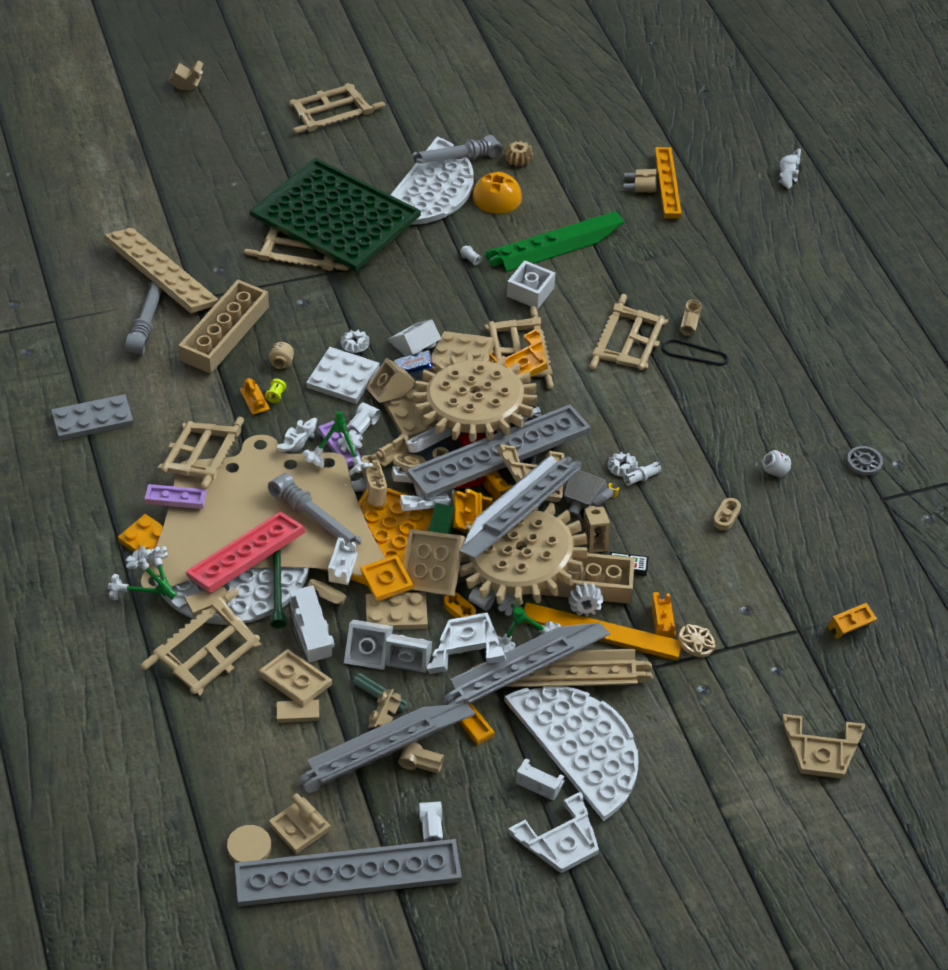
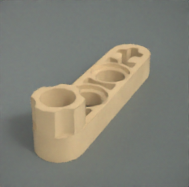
(374, 481)

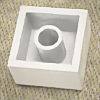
(531, 284)

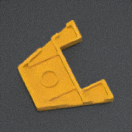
(531, 358)

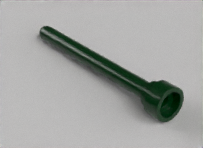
(278, 618)

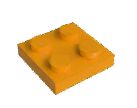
(141, 533)
(386, 578)

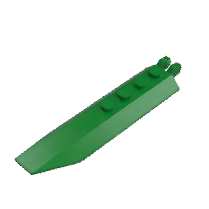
(554, 242)

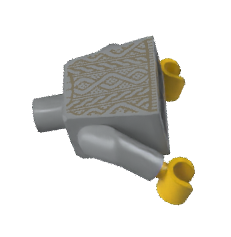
(585, 491)

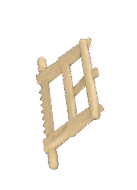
(311, 125)
(272, 239)
(514, 326)
(623, 358)
(206, 430)
(181, 670)

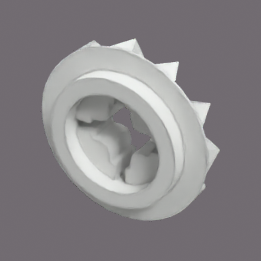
(350, 345)
(614, 464)

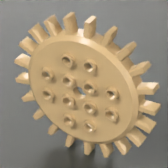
(494, 406)
(539, 570)

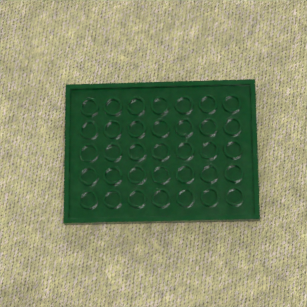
(335, 213)

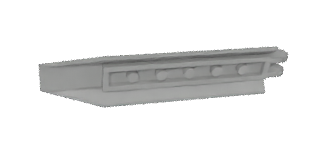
(518, 503)
(523, 661)
(381, 743)

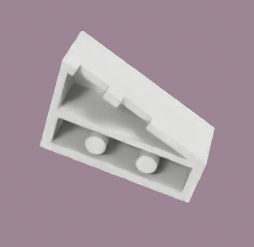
(310, 624)

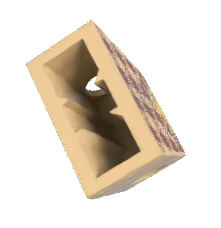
(596, 520)

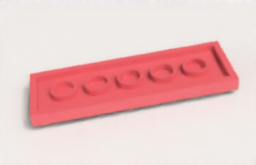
(245, 552)

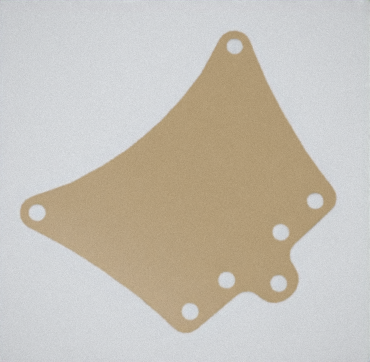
(242, 501)

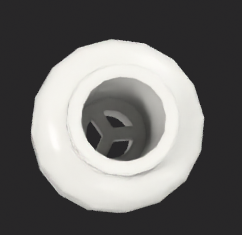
(776, 463)

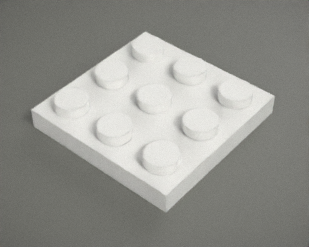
(342, 375)

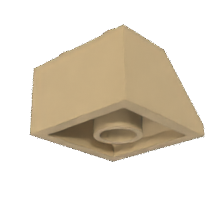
(390, 382)

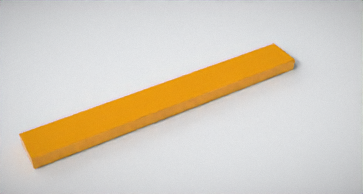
(618, 636)

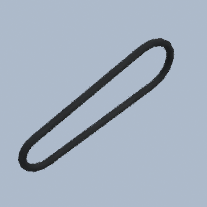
(693, 358)

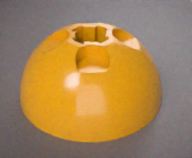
(497, 193)

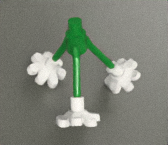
(348, 441)
(142, 559)
(518, 618)

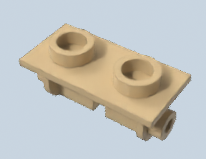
(387, 453)
(387, 702)

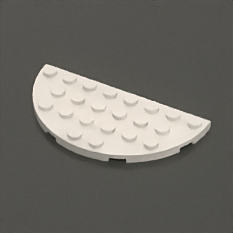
(437, 186)
(254, 596)
(584, 740)

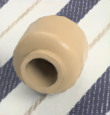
(281, 355)

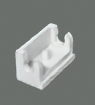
(342, 562)
(539, 781)

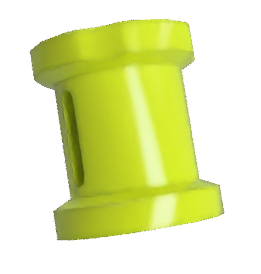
(277, 391)

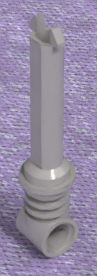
(471, 149)
(142, 326)
(301, 501)

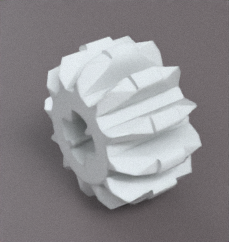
(585, 599)

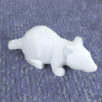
(789, 169)
(296, 438)

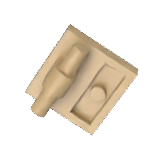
(299, 824)

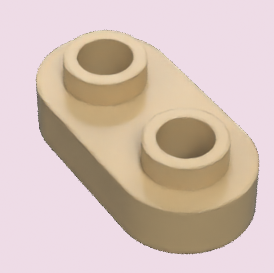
(724, 516)

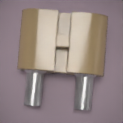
(644, 180)

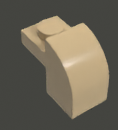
(185, 78)

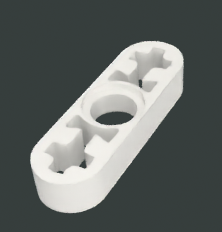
(427, 439)

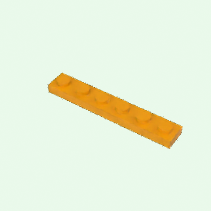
(667, 182)

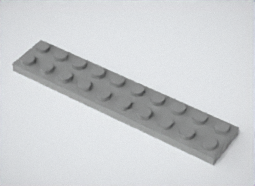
(483, 458)
(347, 872)

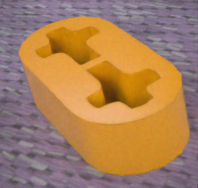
(461, 606)

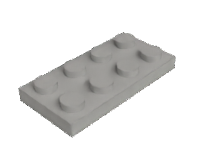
(92, 417)

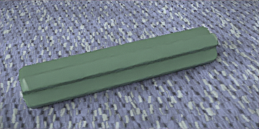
(374, 689)

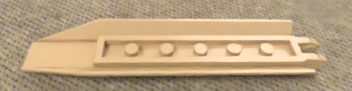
(590, 668)

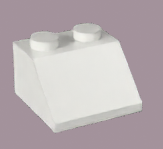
(416, 338)
(367, 644)
(408, 652)

